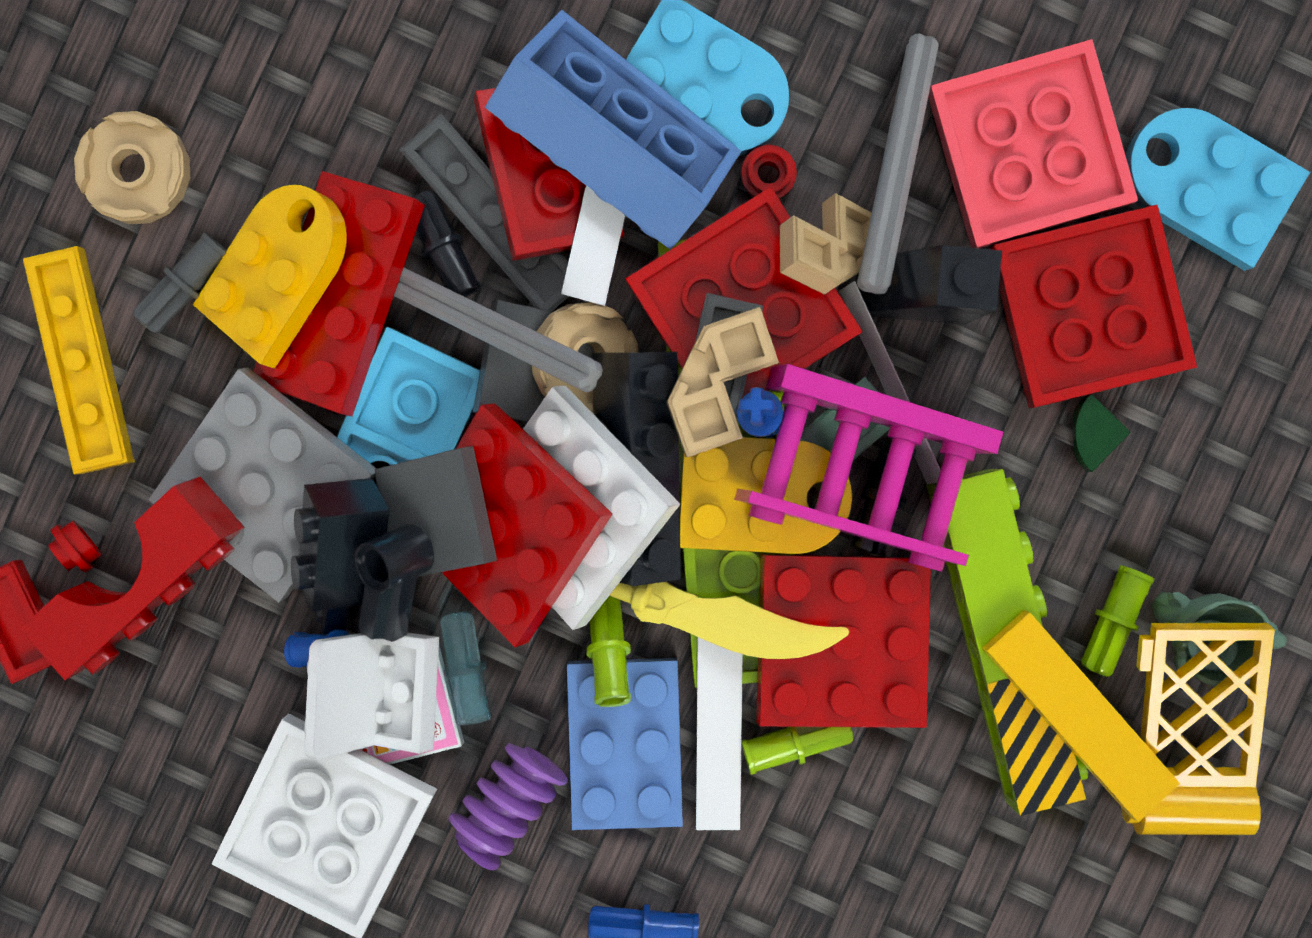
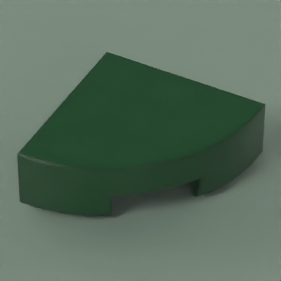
(1095, 433)

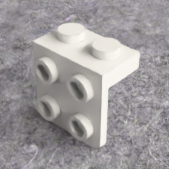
(371, 694)

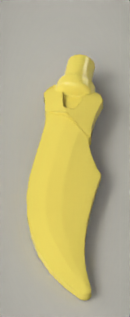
(728, 622)

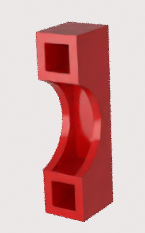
(177, 538)

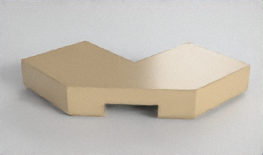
(826, 256)
(699, 396)

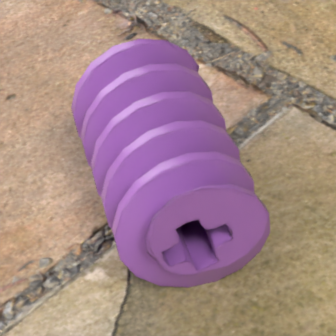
(506, 805)

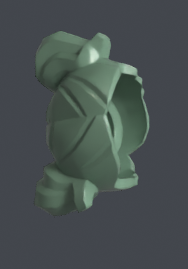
(1212, 608)

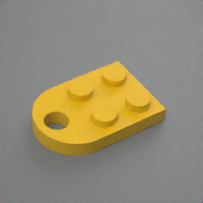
(275, 272)
(718, 522)

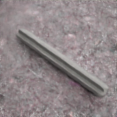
(898, 165)
(499, 331)

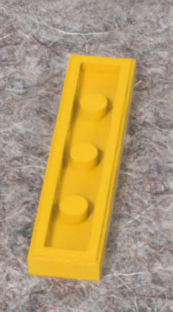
(78, 360)
(1081, 715)

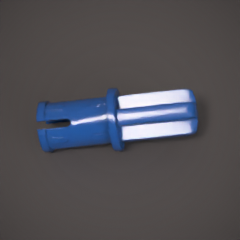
(760, 413)
(645, 923)

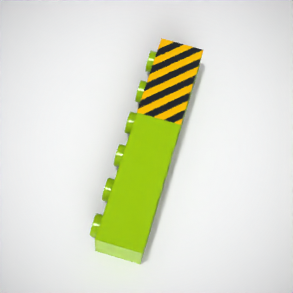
(990, 592)

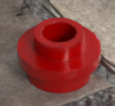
(768, 156)
(73, 547)

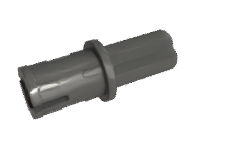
(180, 284)

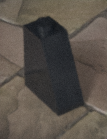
(940, 285)

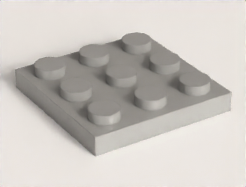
(257, 458)

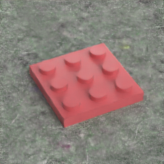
(1032, 144)

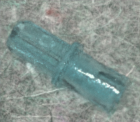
(465, 668)

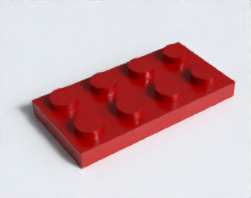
(342, 332)

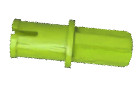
(1116, 620)
(609, 655)
(792, 745)

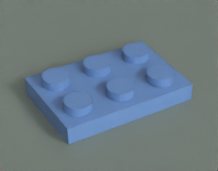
(626, 755)

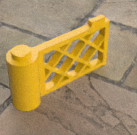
(1209, 797)

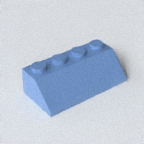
(613, 129)

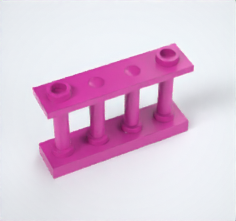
(855, 411)

